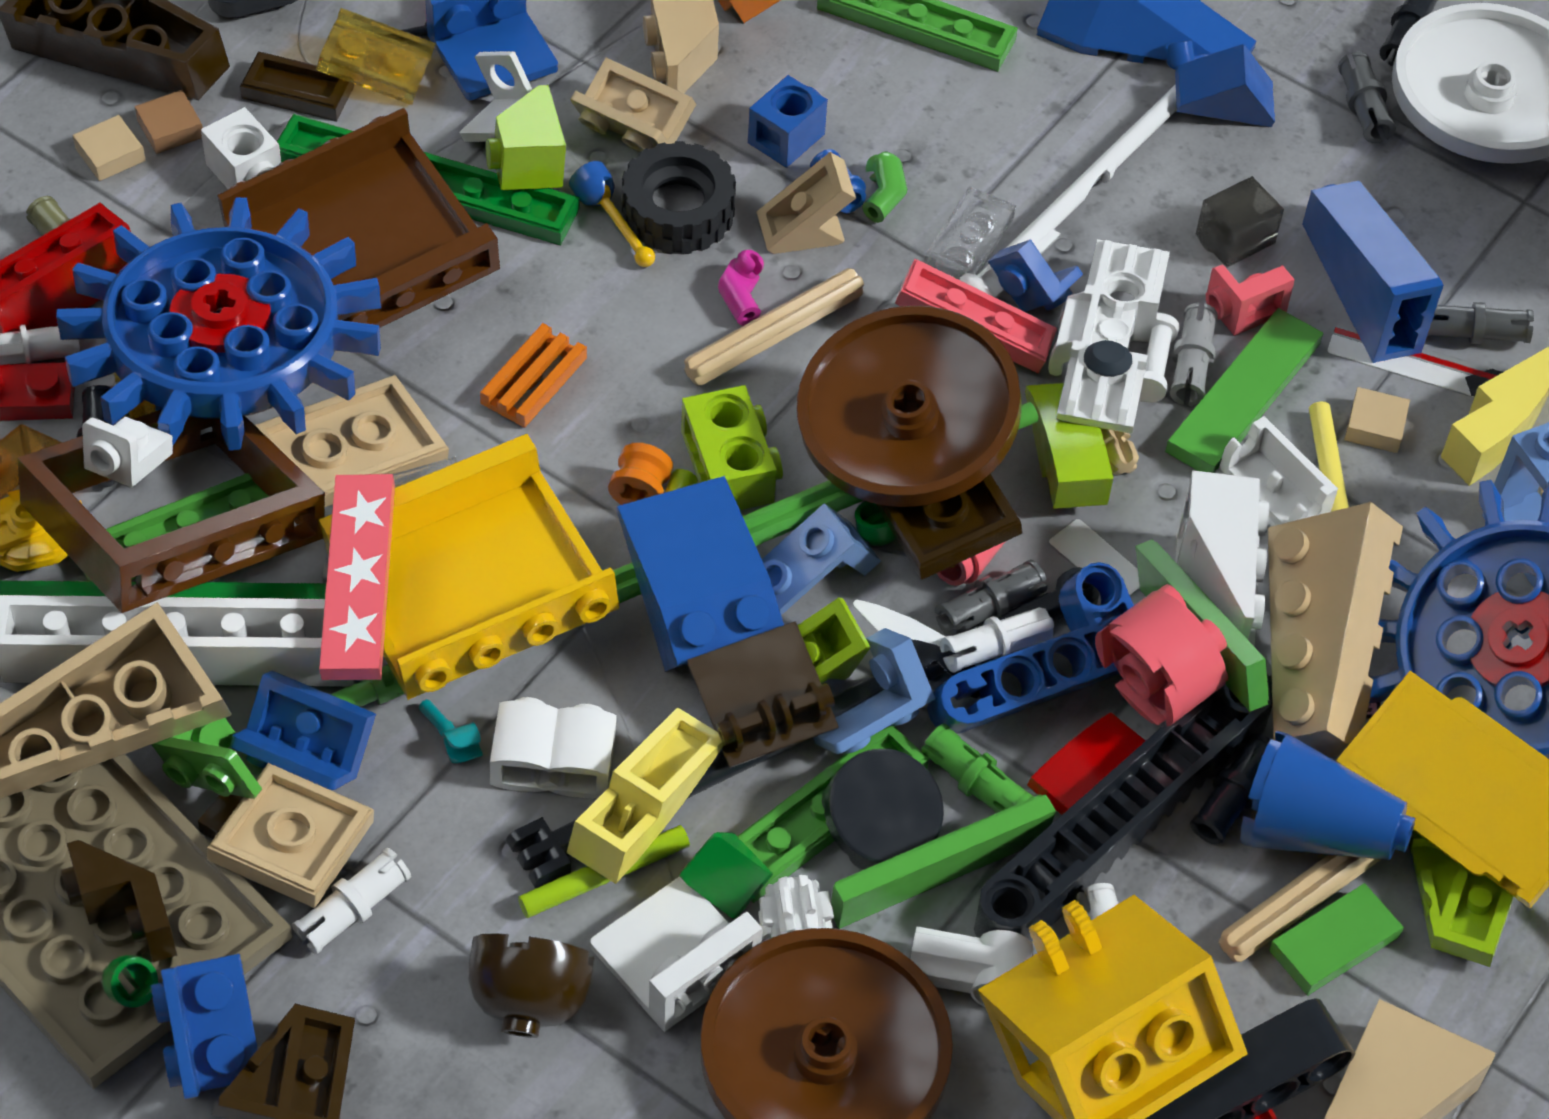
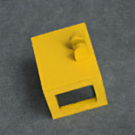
(1114, 1013)

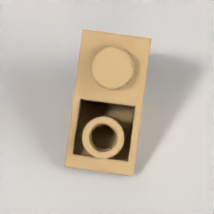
(683, 40)

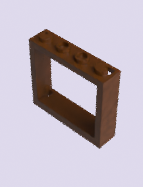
(189, 553)

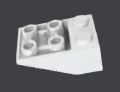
(1221, 545)

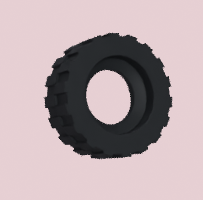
(680, 165)

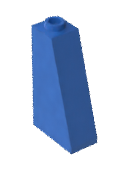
(1373, 269)

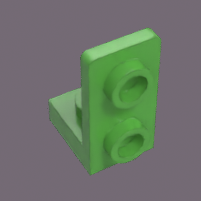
(204, 761)

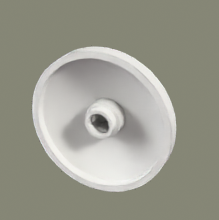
(1478, 81)

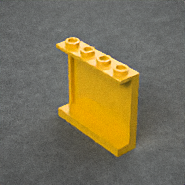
(483, 568)

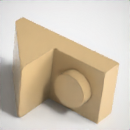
(807, 209)

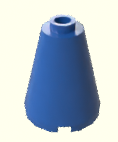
(1321, 806)

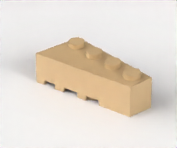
(104, 703)

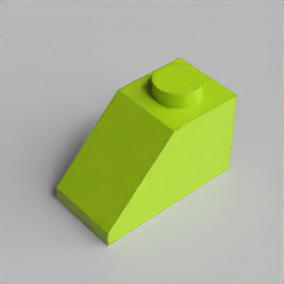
(528, 144)

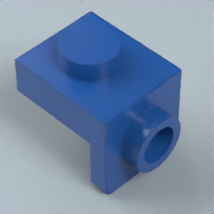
(1030, 279)

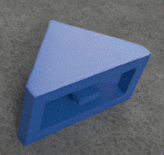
(1226, 87)

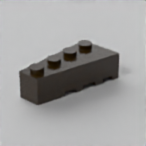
(124, 39)

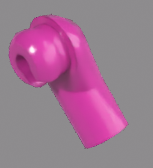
(738, 283)

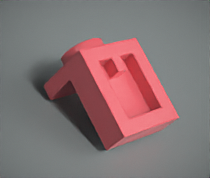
(1251, 301)

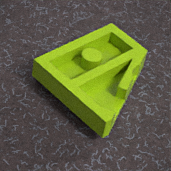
(1459, 909)

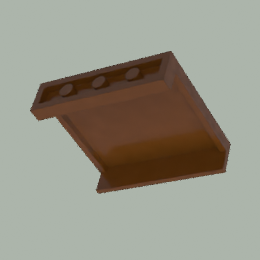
(389, 203)

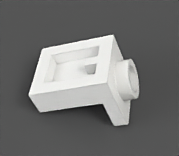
(124, 450)

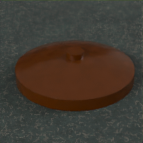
(909, 406)
(825, 1032)

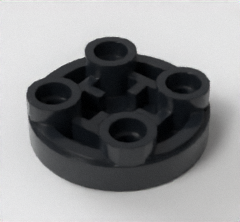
(882, 806)

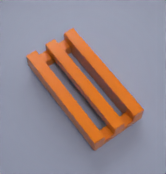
(516, 367)

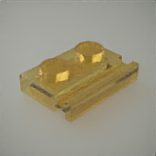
(375, 56)

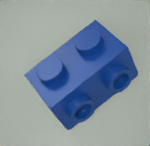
(305, 732)

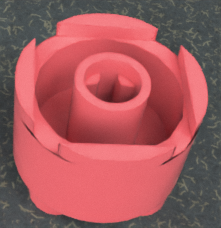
(1163, 656)

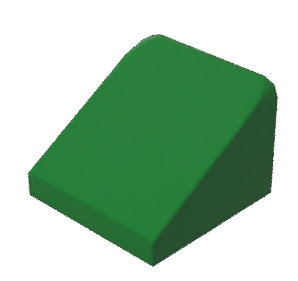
(726, 873)

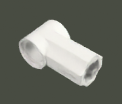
(967, 961)

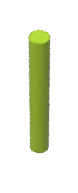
(588, 879)

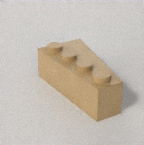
(1325, 619)

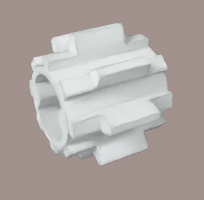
(794, 906)

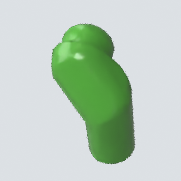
(891, 185)

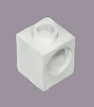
(239, 148)

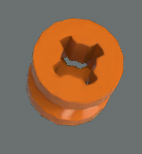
(640, 473)

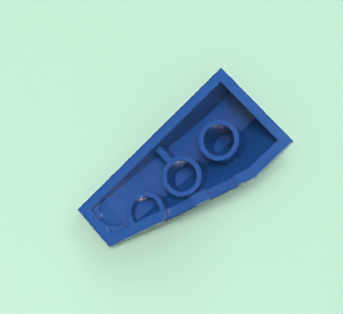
(1138, 27)

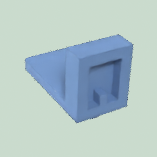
(813, 552)
(906, 690)

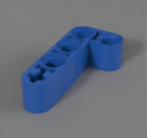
(1035, 664)

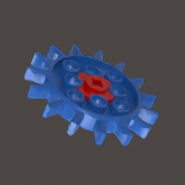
(206, 302)
(1432, 616)

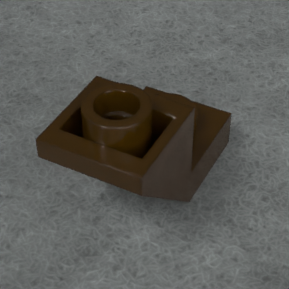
(117, 888)

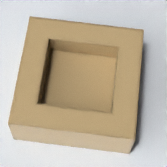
(109, 147)
(1377, 420)

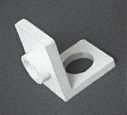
(504, 95)

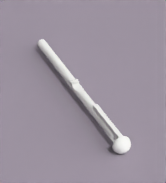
(1042, 230)

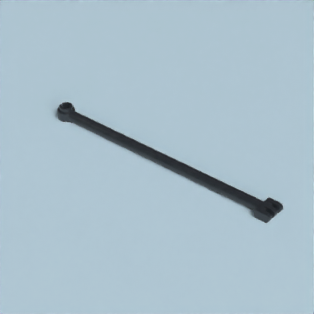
(548, 849)

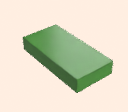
(1336, 939)

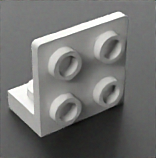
(673, 950)

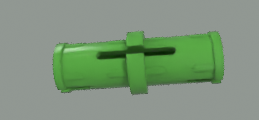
(973, 771)

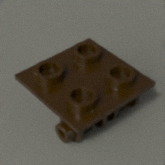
(763, 694)

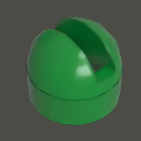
(872, 525)
(140, 975)

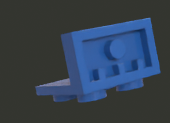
(477, 26)
(208, 1023)

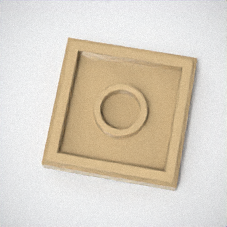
(291, 835)

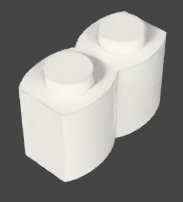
(552, 748)

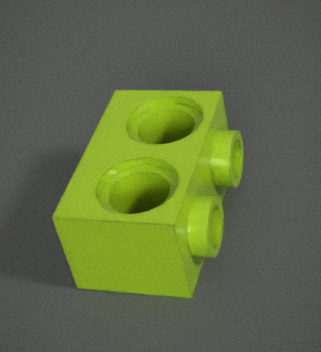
(729, 440)

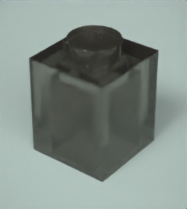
(1239, 221)

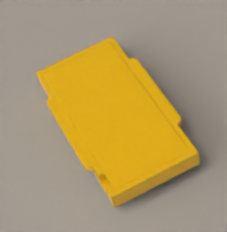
(1464, 781)

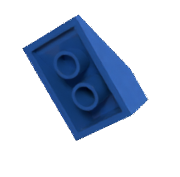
(697, 570)

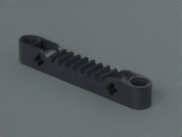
(1118, 813)

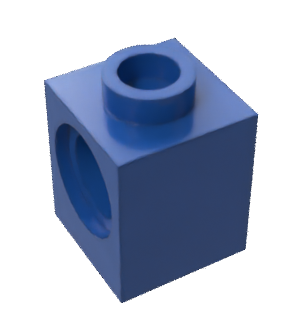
(787, 121)

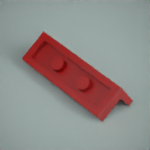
(40, 274)

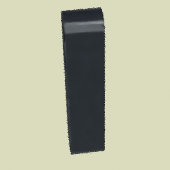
(1281, 1062)

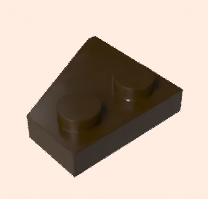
(294, 1071)

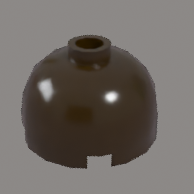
(528, 982)

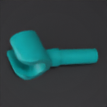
(460, 742)

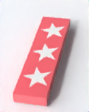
(357, 577)

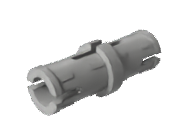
(1194, 354)

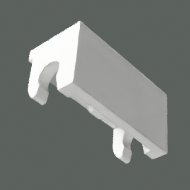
(1286, 476)

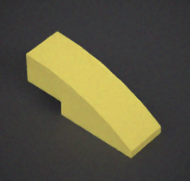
(1499, 411)
(644, 795)

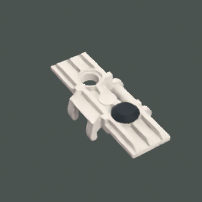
(1095, 334)

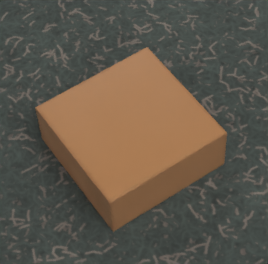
(169, 121)

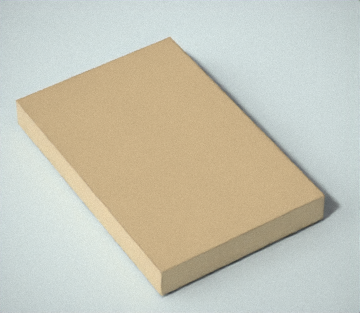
(369, 434)

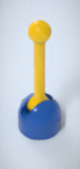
(596, 187)

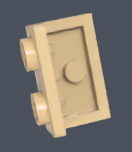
(633, 107)

